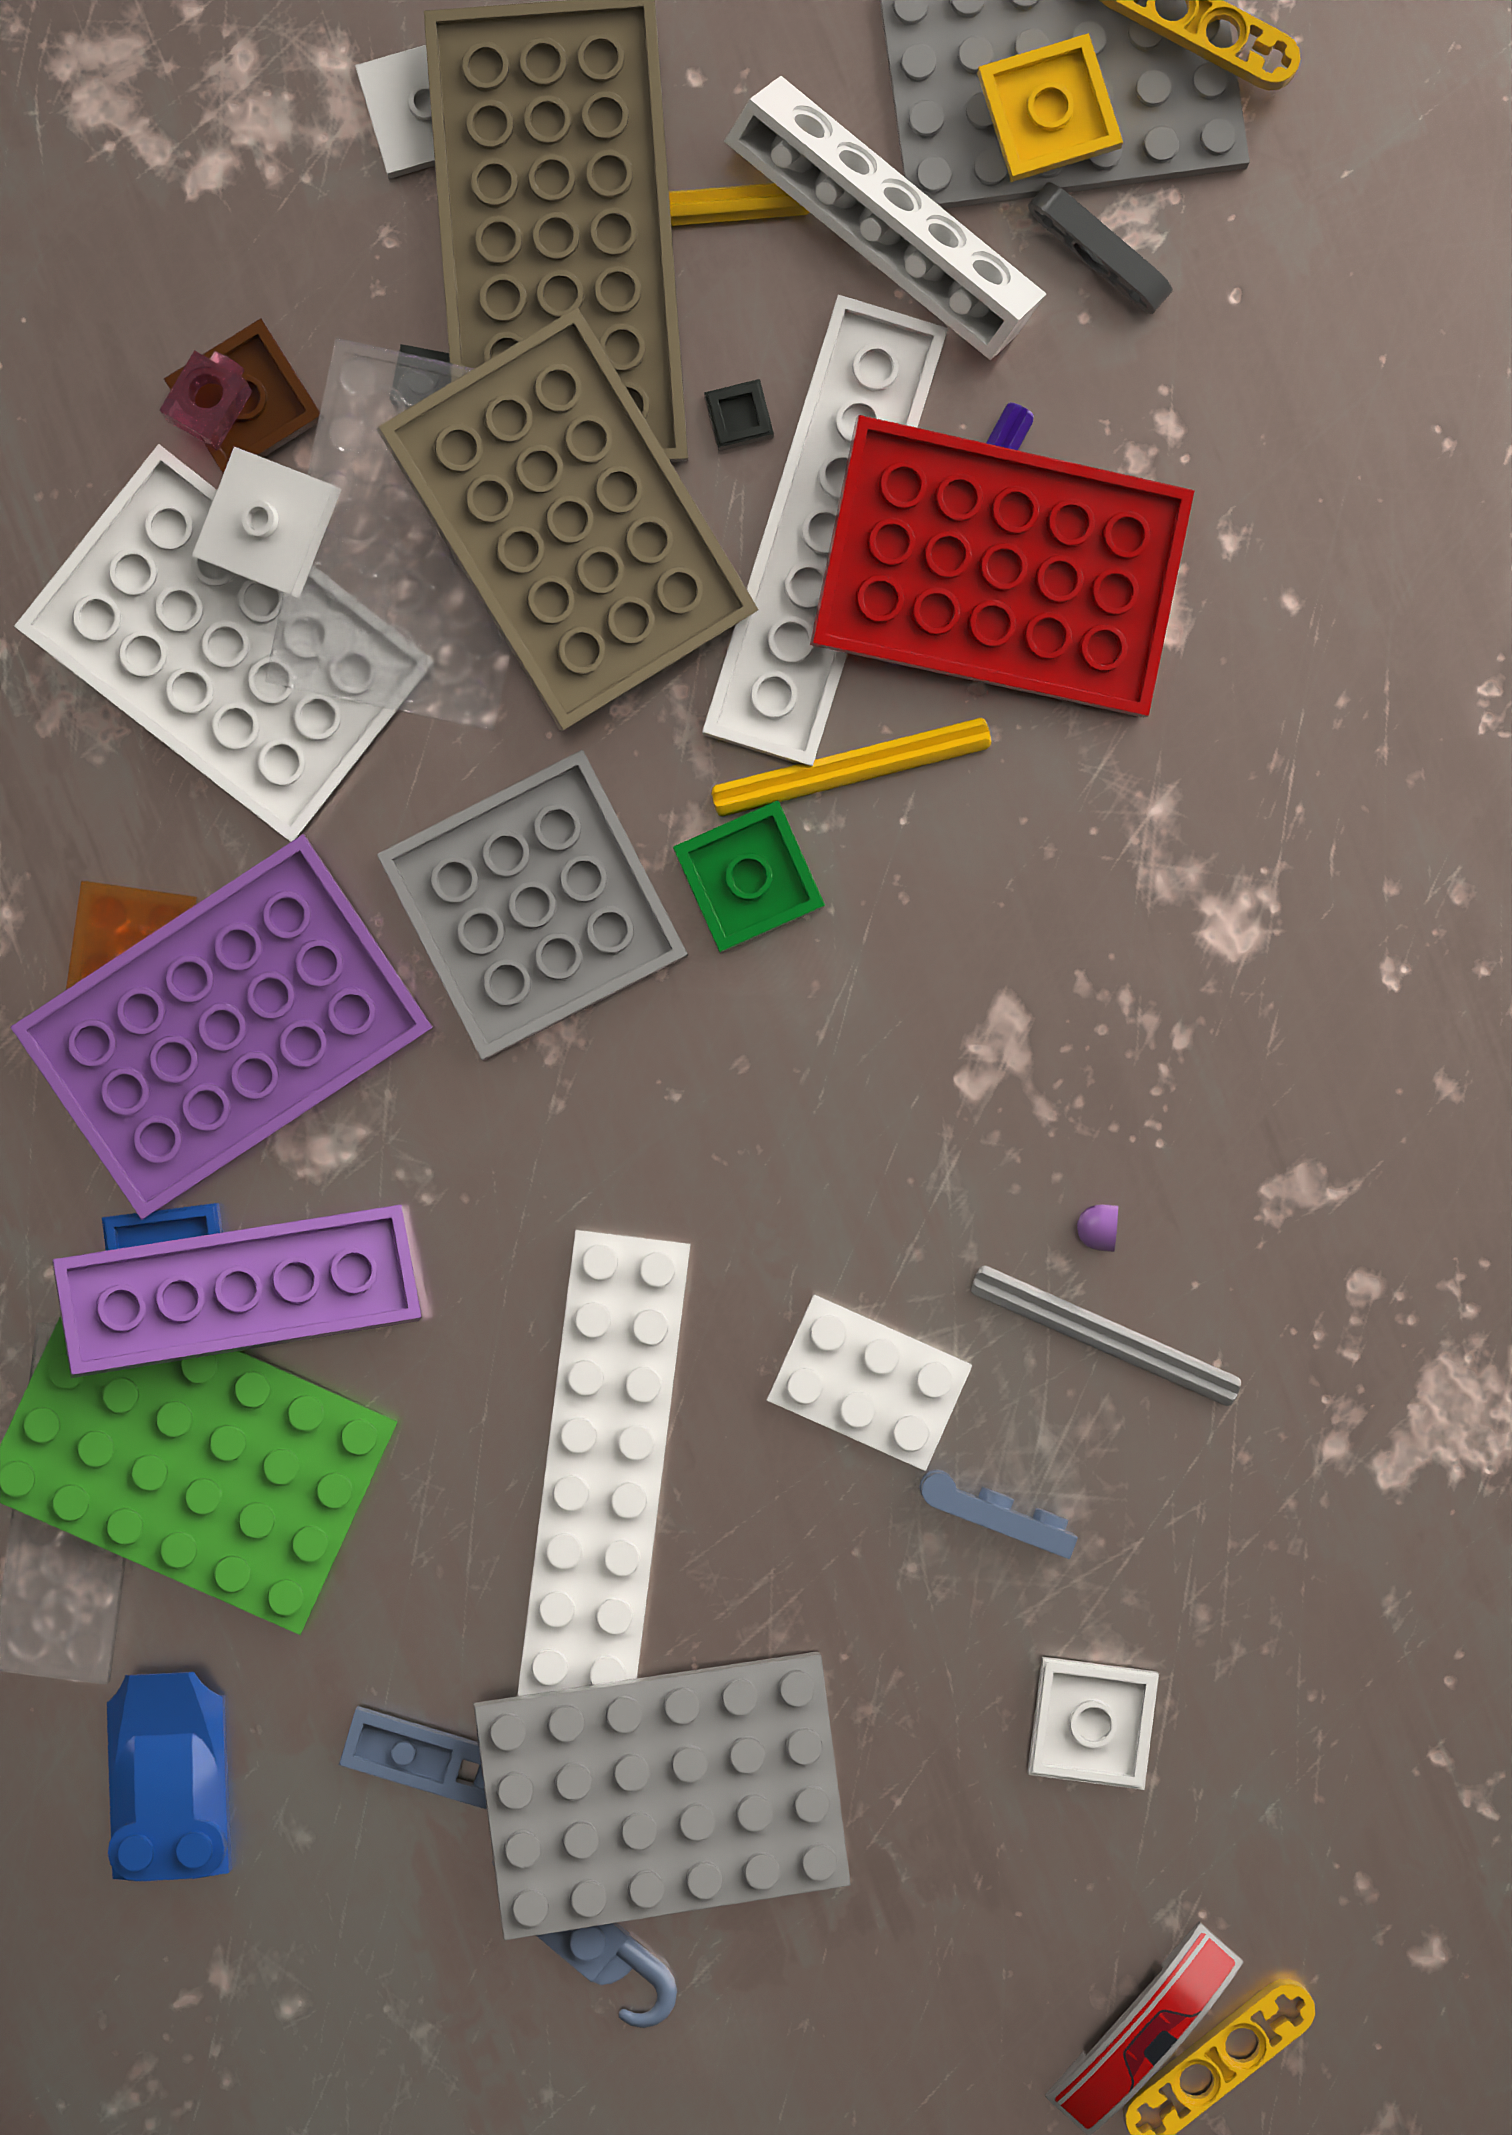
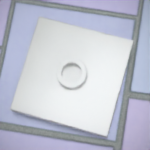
(400, 109)
(266, 522)
(1093, 1723)

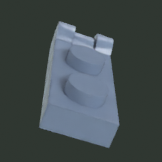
(995, 1512)
(412, 1756)

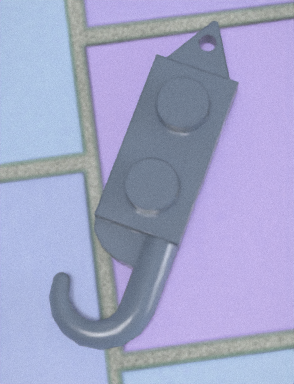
(609, 1954)

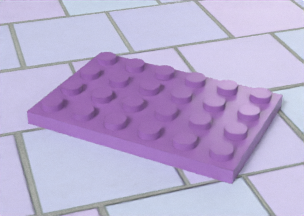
(222, 1026)

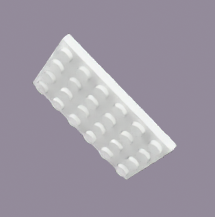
(192, 651)

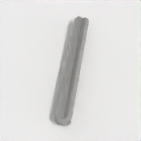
(1106, 1335)

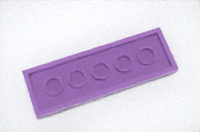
(235, 1290)

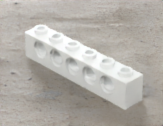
(884, 217)

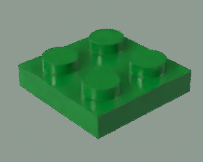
(749, 876)

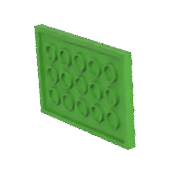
(197, 1471)

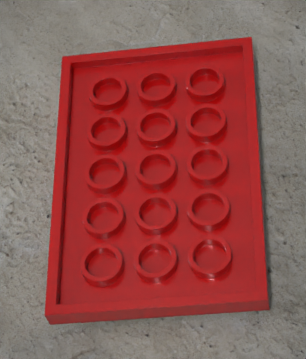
(1002, 566)

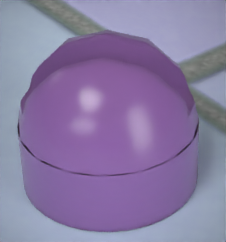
(1099, 1227)

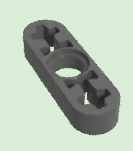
(1100, 248)

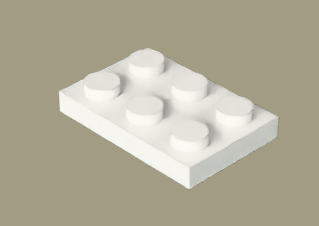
(869, 1382)

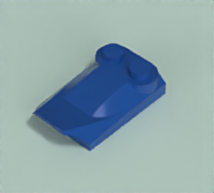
(168, 1779)

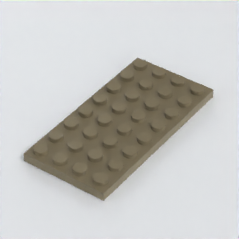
(558, 187)

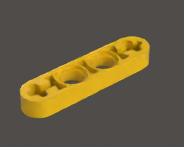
(1191, 35)
(1212, 2053)

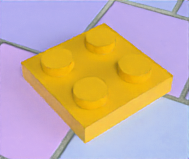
(1050, 107)

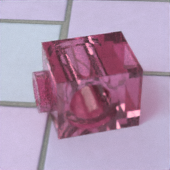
(212, 423)

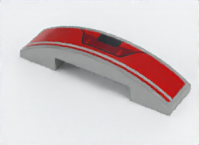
(1147, 2031)

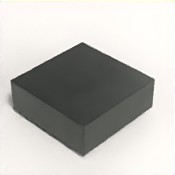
(739, 415)

